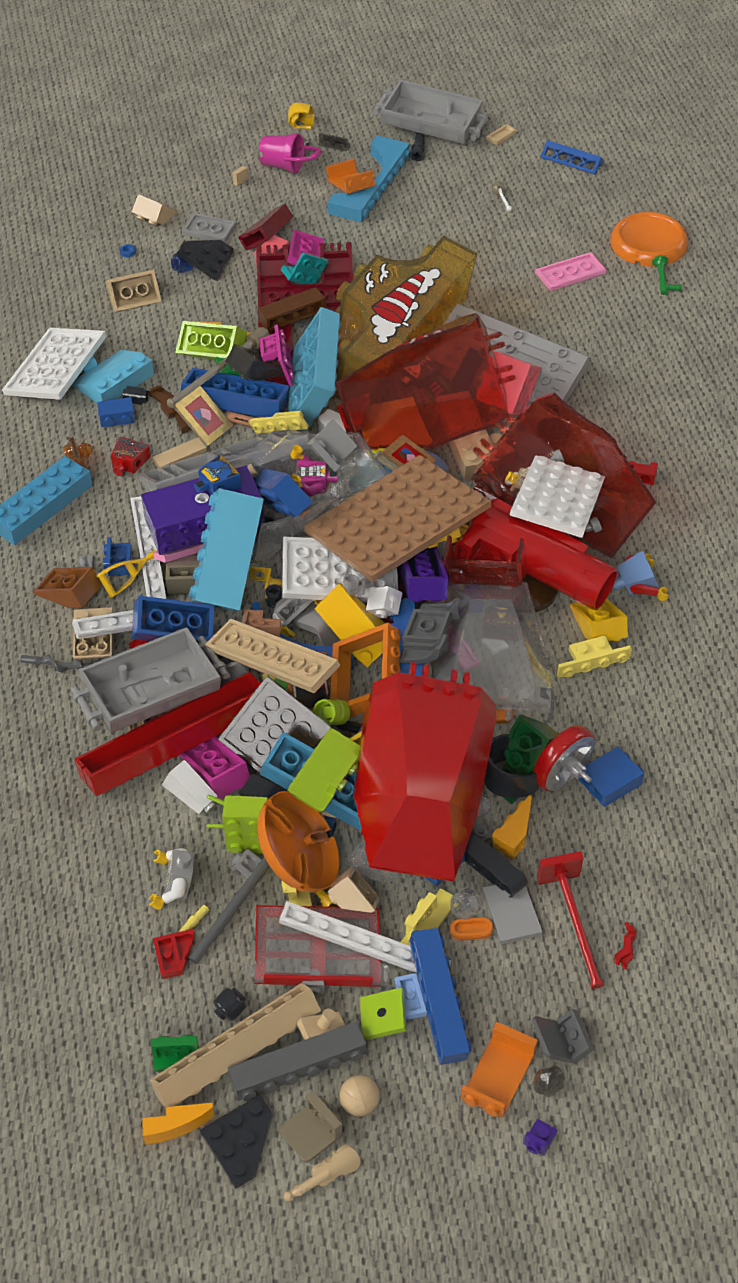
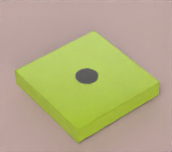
(383, 1014)

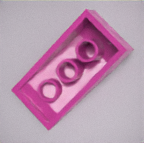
(217, 766)

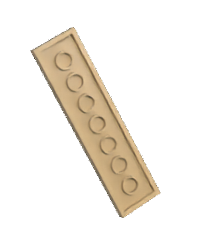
(273, 655)

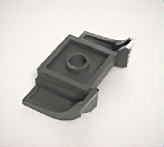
(426, 632)

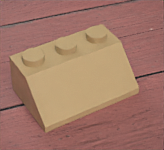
(133, 290)

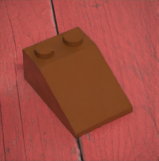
(69, 586)

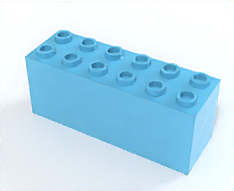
(226, 549)

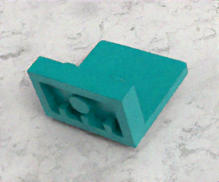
(306, 269)

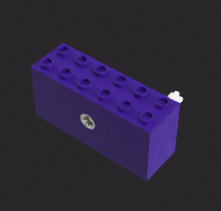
(179, 513)

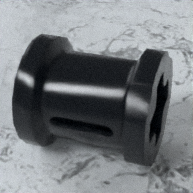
(277, 591)

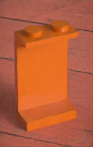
(346, 178)
(500, 1070)

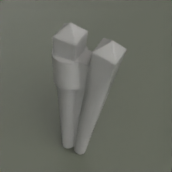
(86, 562)

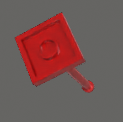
(561, 869)

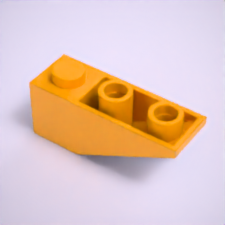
(512, 835)

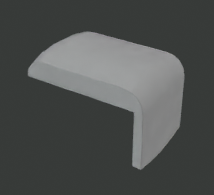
(311, 621)

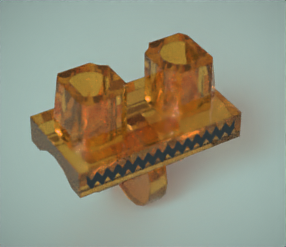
(77, 452)

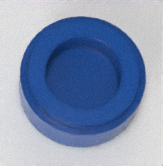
(127, 251)

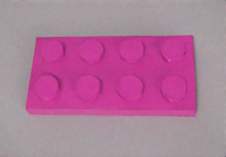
(301, 243)

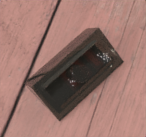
(333, 142)

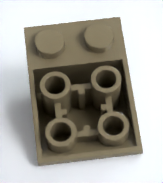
(180, 574)

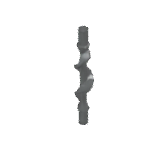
(60, 666)

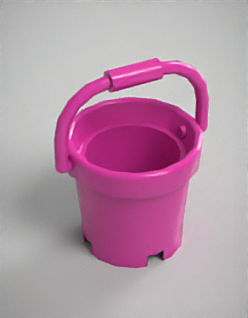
(285, 151)

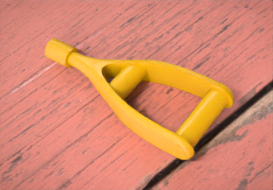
(131, 569)

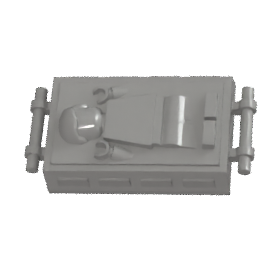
(431, 111)
(148, 680)

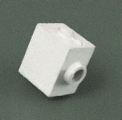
(384, 601)

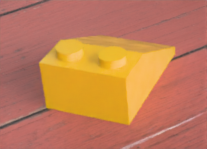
(605, 621)

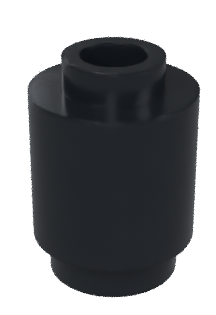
(137, 394)

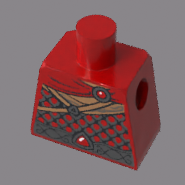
(129, 455)

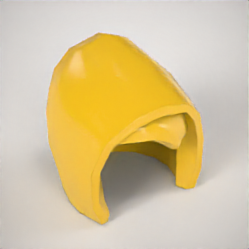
(303, 113)

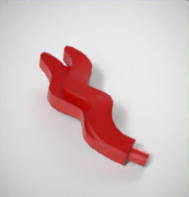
(625, 955)

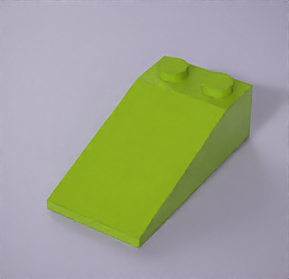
(208, 339)

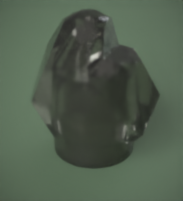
(548, 1081)

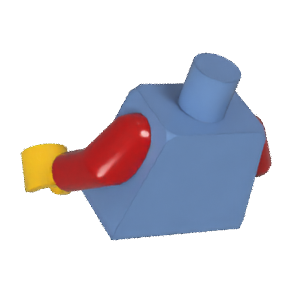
(638, 577)

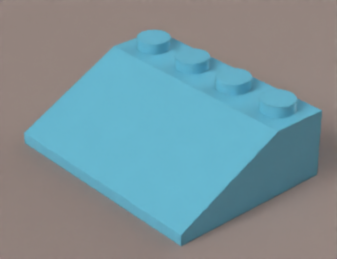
(115, 374)

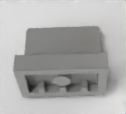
(332, 445)

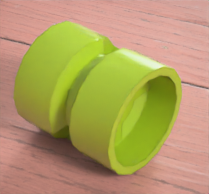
(333, 711)

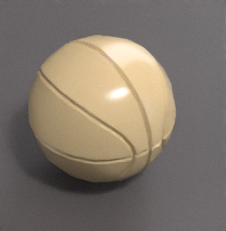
(359, 1095)

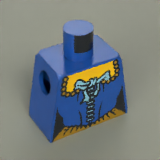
(216, 475)

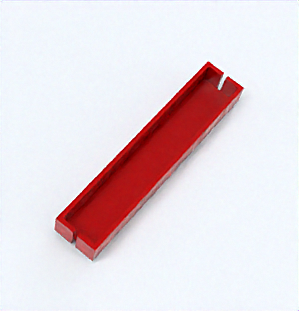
(164, 736)

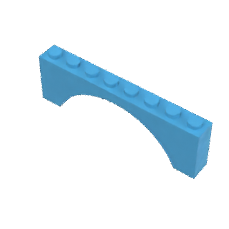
(356, 205)

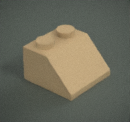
(152, 210)
(353, 892)

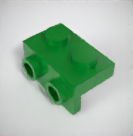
(171, 1050)

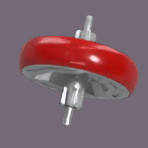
(565, 758)

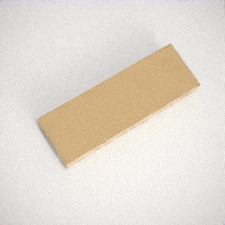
(184, 451)

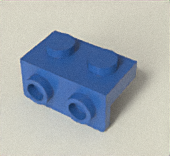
(115, 554)

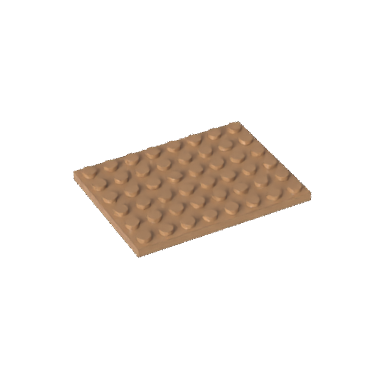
(396, 517)

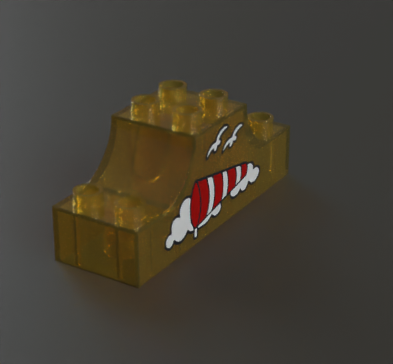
(399, 301)

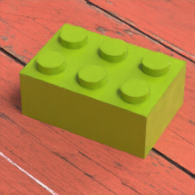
(240, 823)

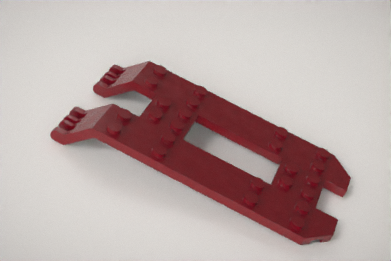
(274, 285)

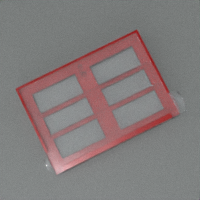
(294, 956)

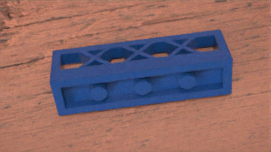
(572, 153)

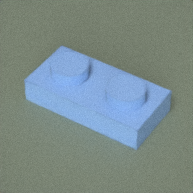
(413, 997)

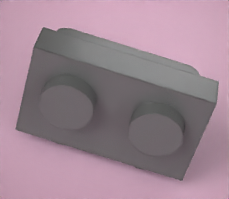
(563, 1038)

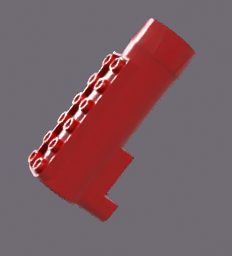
(550, 554)

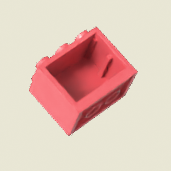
(519, 390)

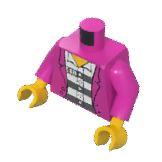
(311, 475)

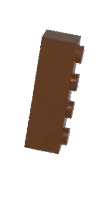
(291, 309)

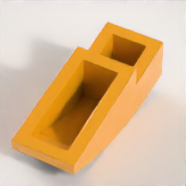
(177, 1122)

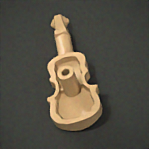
(342, 1162)

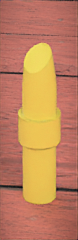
(194, 920)

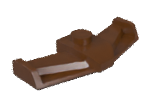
(162, 396)

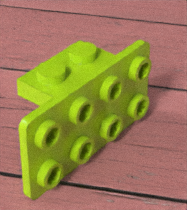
(326, 770)

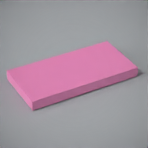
(570, 271)

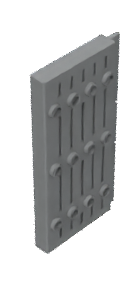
(560, 365)
(188, 468)

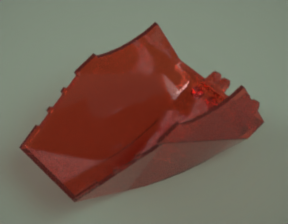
(429, 388)
(555, 425)

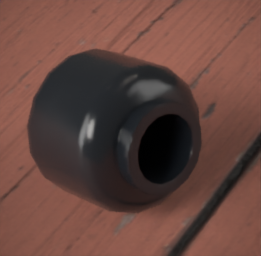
(229, 1004)

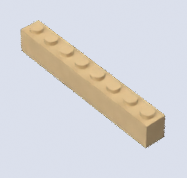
(234, 1046)

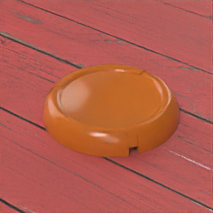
(649, 235)
(297, 843)

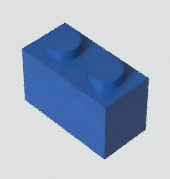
(116, 412)

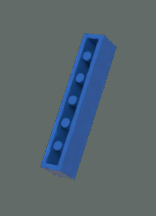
(439, 996)

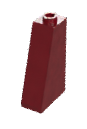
(266, 227)

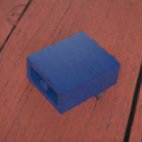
(612, 776)

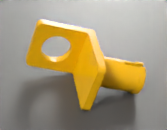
(268, 576)

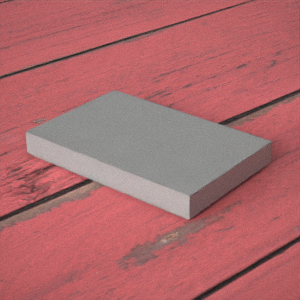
(209, 227)
(512, 917)

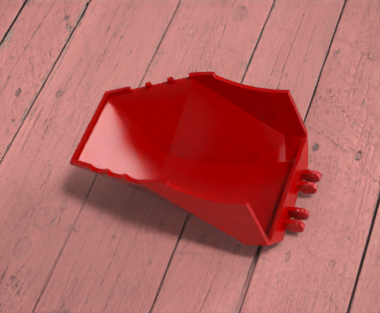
(422, 771)

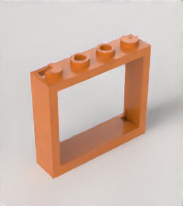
(342, 652)

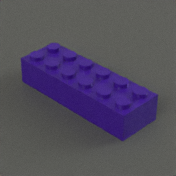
(425, 576)

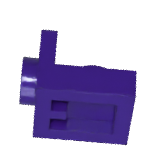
(540, 1137)

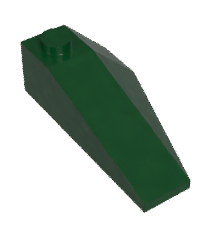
(526, 744)

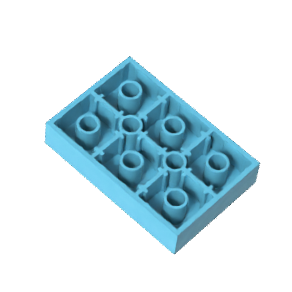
(315, 366)

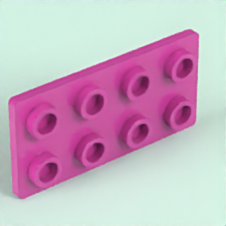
(275, 346)

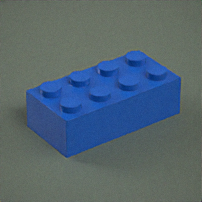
(161, 617)

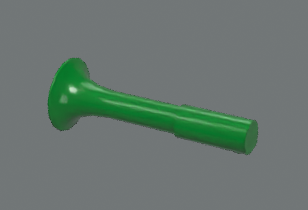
(660, 262)

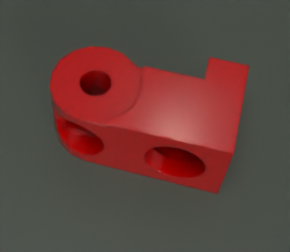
(646, 473)

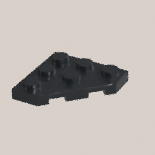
(206, 255)
(239, 1139)

